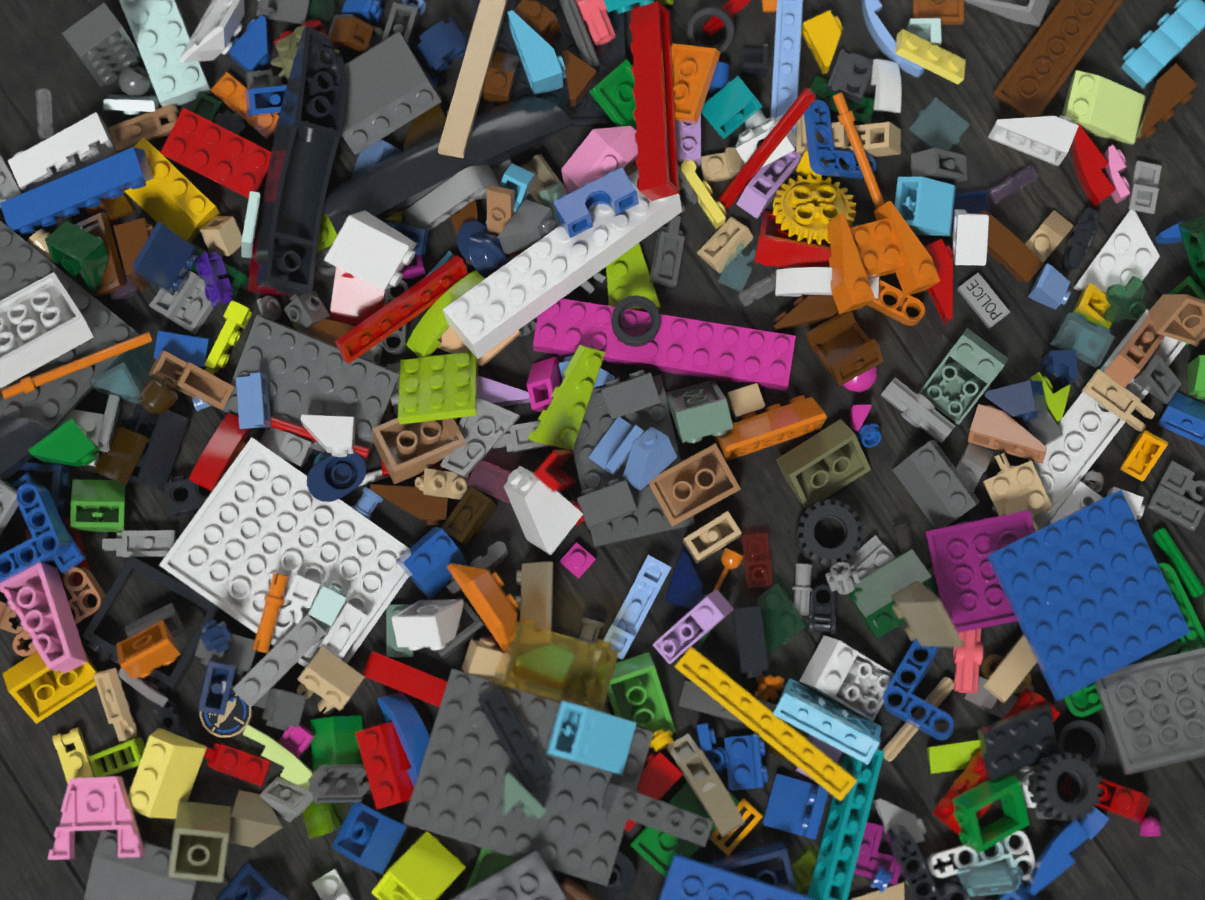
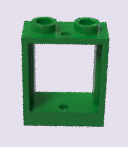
(1014, 809)

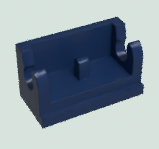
(1062, 364)

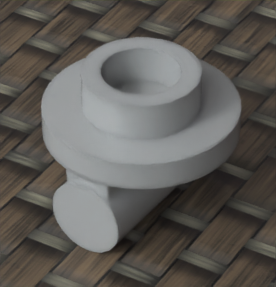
(269, 307)

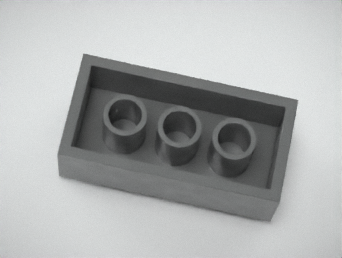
(102, 45)

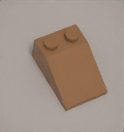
(415, 446)
(694, 485)

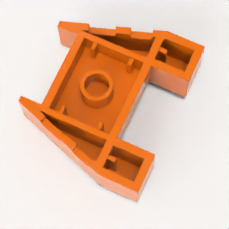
(873, 252)

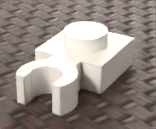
(301, 594)

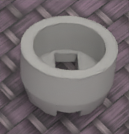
(1098, 477)

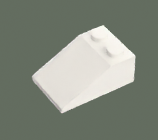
(1038, 136)

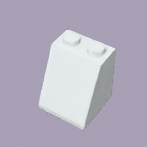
(371, 250)
(541, 513)

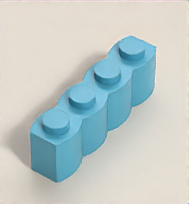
(1166, 42)

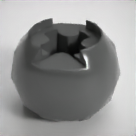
(134, 81)

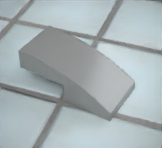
(1144, 187)

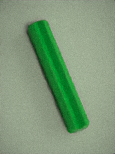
(1178, 562)

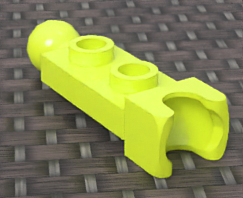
(236, 317)

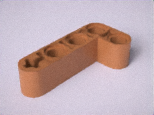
(77, 603)

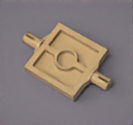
(1017, 490)

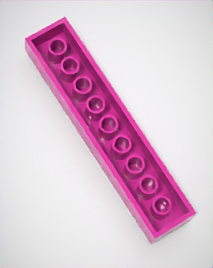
(679, 347)

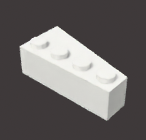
(63, 153)

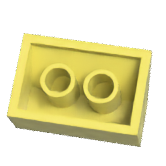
(165, 774)

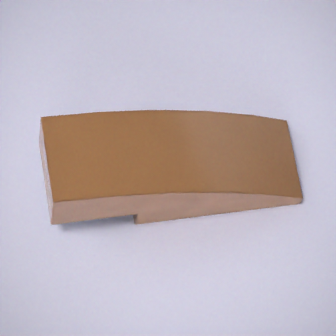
(192, 380)

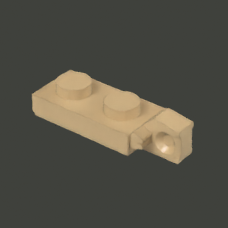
(115, 703)

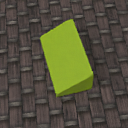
(952, 756)

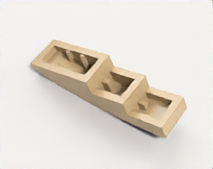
(1011, 670)

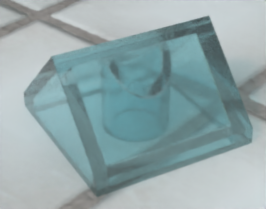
(119, 382)

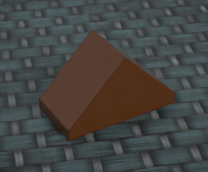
(578, 77)

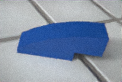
(1056, 856)

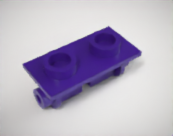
(216, 290)

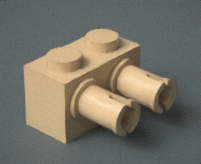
(330, 680)

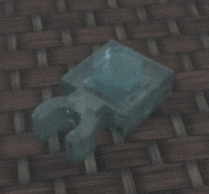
(736, 272)

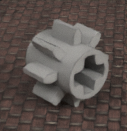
(842, 578)

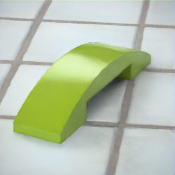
(434, 324)

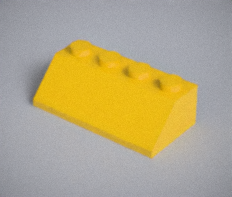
(172, 197)

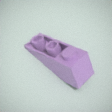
(693, 626)

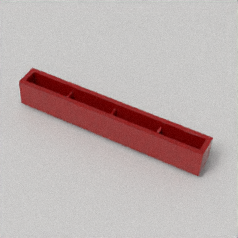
(654, 101)

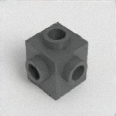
(305, 310)

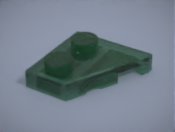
(779, 618)

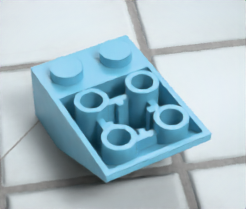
(590, 737)

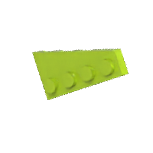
(566, 411)

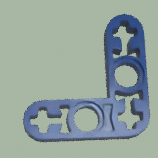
(825, 151)

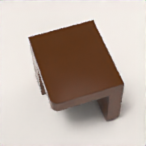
(351, 34)

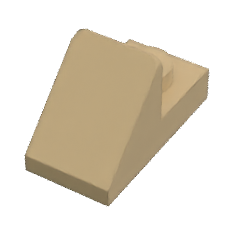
(721, 165)
(1049, 235)

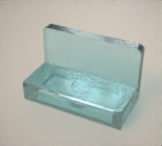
(990, 879)

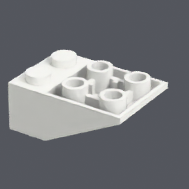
(847, 677)

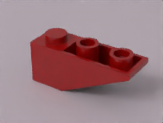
(1115, 799)

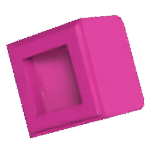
(857, 416)

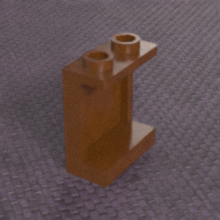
(844, 348)

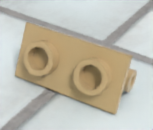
(442, 484)

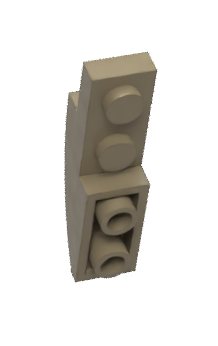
(705, 784)

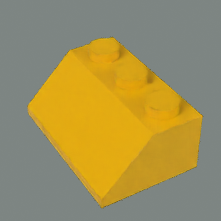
(45, 690)

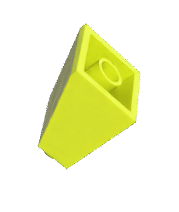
(420, 873)

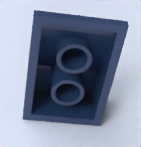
(165, 260)

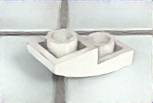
(888, 86)

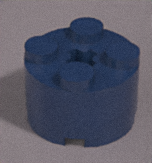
(441, 45)

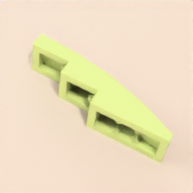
(294, 768)

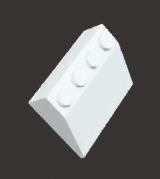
(38, 327)

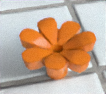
(768, 687)

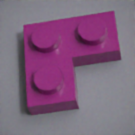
(870, 860)

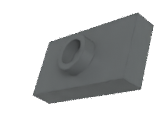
(1176, 507)

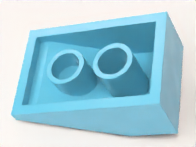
(539, 59)

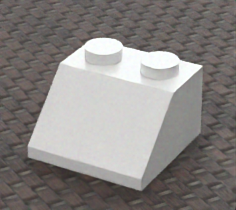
(427, 623)

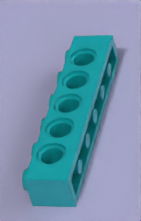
(845, 831)

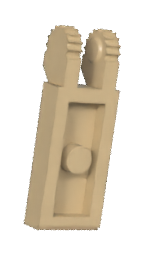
(1117, 399)

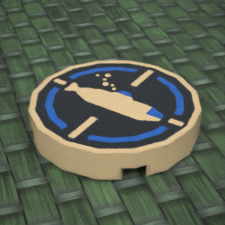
(236, 718)

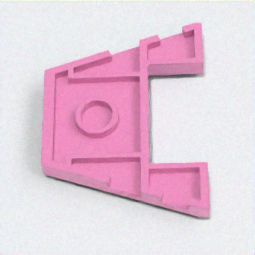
(96, 805)

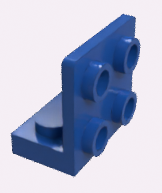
(744, 762)
(795, 806)

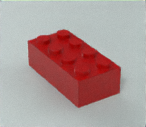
(217, 154)

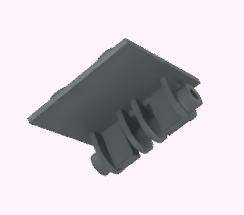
(284, 10)

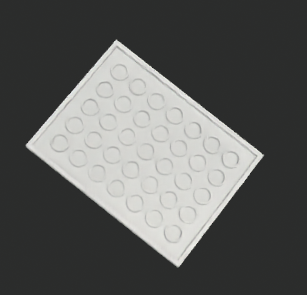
(268, 523)

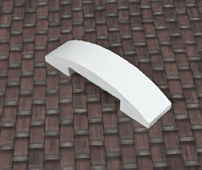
(810, 281)

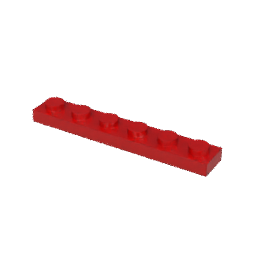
(400, 310)

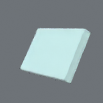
(250, 224)

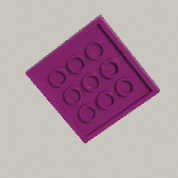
(964, 573)

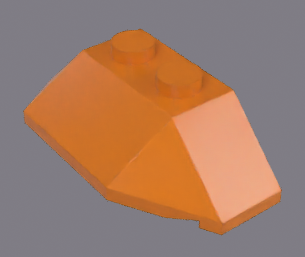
(488, 599)

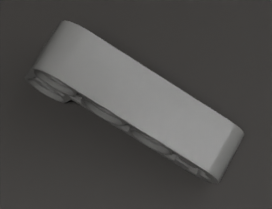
(451, 197)

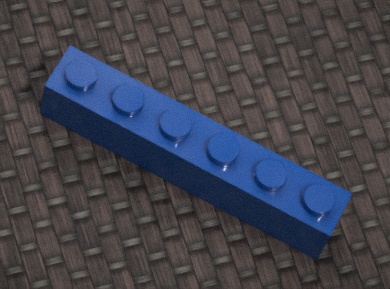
(77, 190)

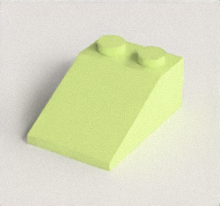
(1103, 107)

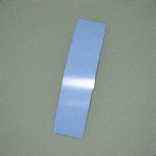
(883, 39)
(637, 605)

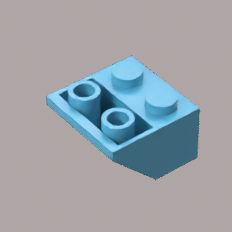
(925, 205)

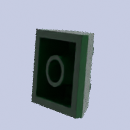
(78, 255)

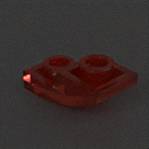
(756, 559)

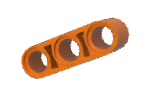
(898, 310)

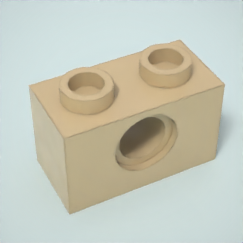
(712, 537)

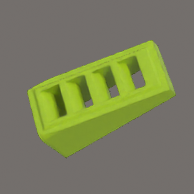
(133, 751)

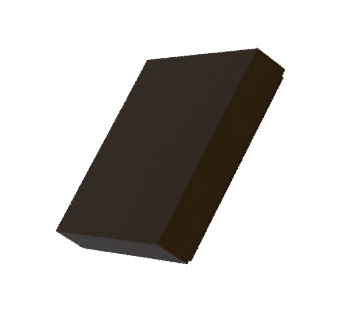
(123, 455)

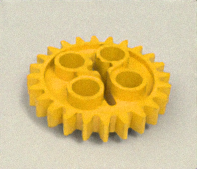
(810, 205)

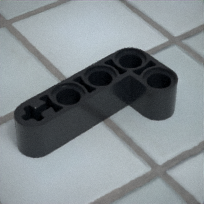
(918, 871)

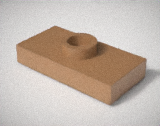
(499, 208)

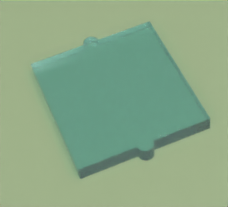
(939, 126)

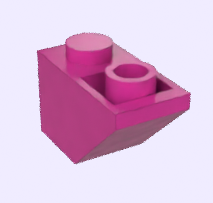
(542, 382)

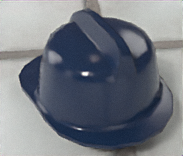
(481, 248)
(336, 477)

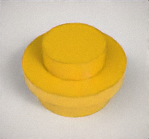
(661, 739)

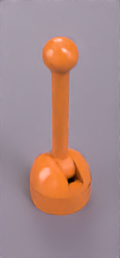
(730, 561)

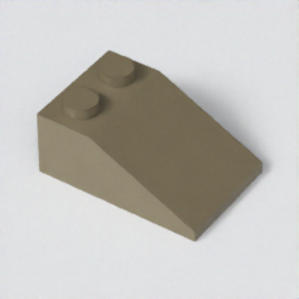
(924, 617)

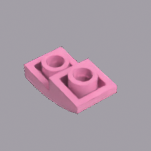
(1115, 167)

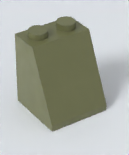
(200, 841)

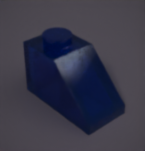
(685, 585)

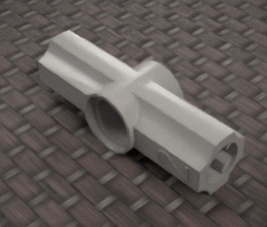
(917, 410)

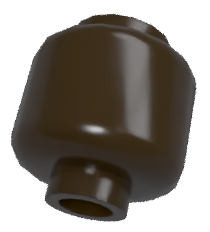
(158, 395)

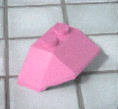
(598, 154)

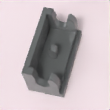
(338, 783)

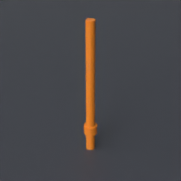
(846, 118)
(28, 384)

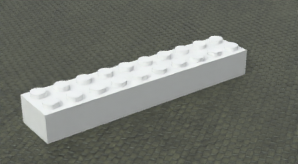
(552, 271)

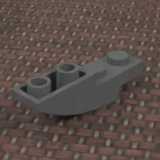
(698, 700)

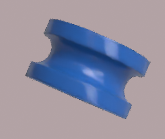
(881, 879)

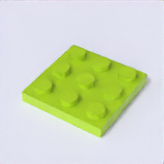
(438, 387)

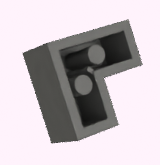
(239, 653)

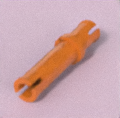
(272, 606)

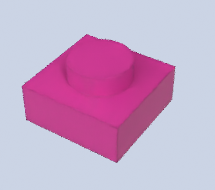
(577, 560)
(297, 740)

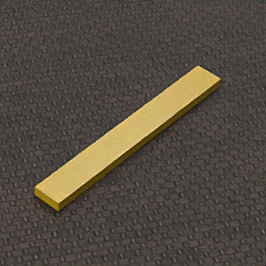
(765, 724)

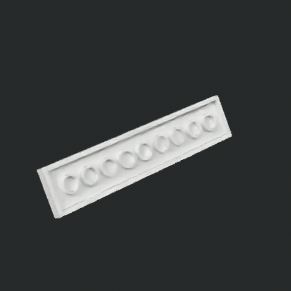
(1087, 432)

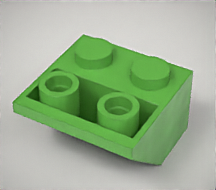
(97, 506)

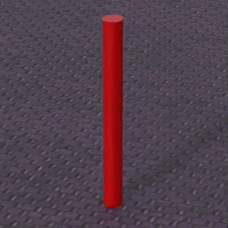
(302, 432)

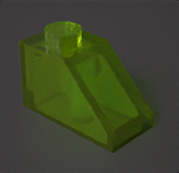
(320, 819)

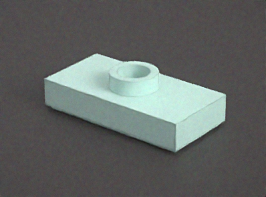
(131, 104)

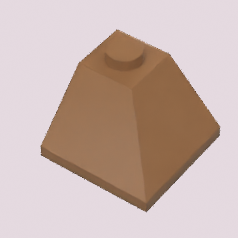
(1179, 318)

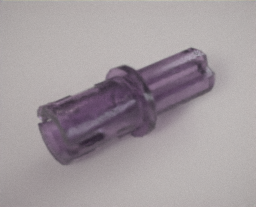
(1013, 184)

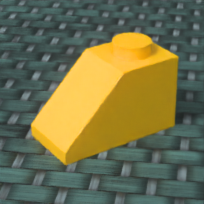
(822, 38)

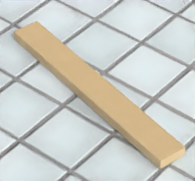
(472, 78)

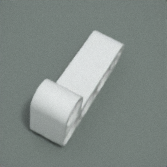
(1002, 851)

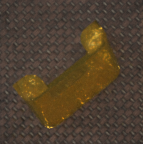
(557, 666)

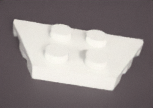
(1124, 255)

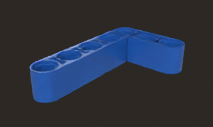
(41, 533)
(907, 692)

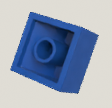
(428, 561)
(368, 837)

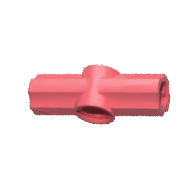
(597, 20)
(967, 661)

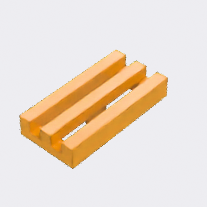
(743, 803)

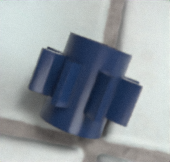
(216, 636)

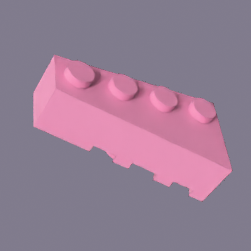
(46, 615)

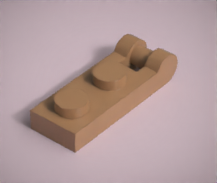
(129, 133)

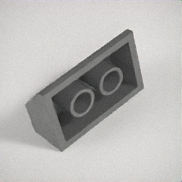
(936, 485)

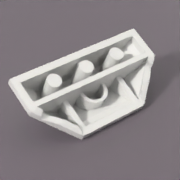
(214, 31)

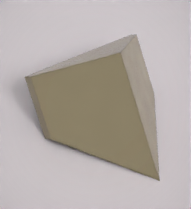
(252, 820)

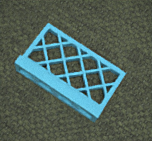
(828, 721)

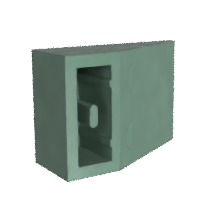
(963, 376)

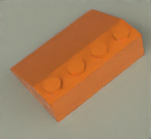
(771, 428)

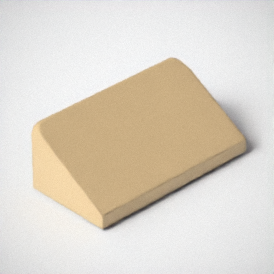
(725, 243)

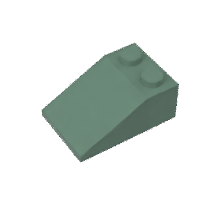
(699, 411)

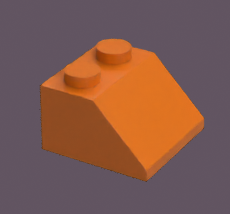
(147, 650)

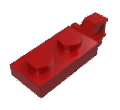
(238, 763)

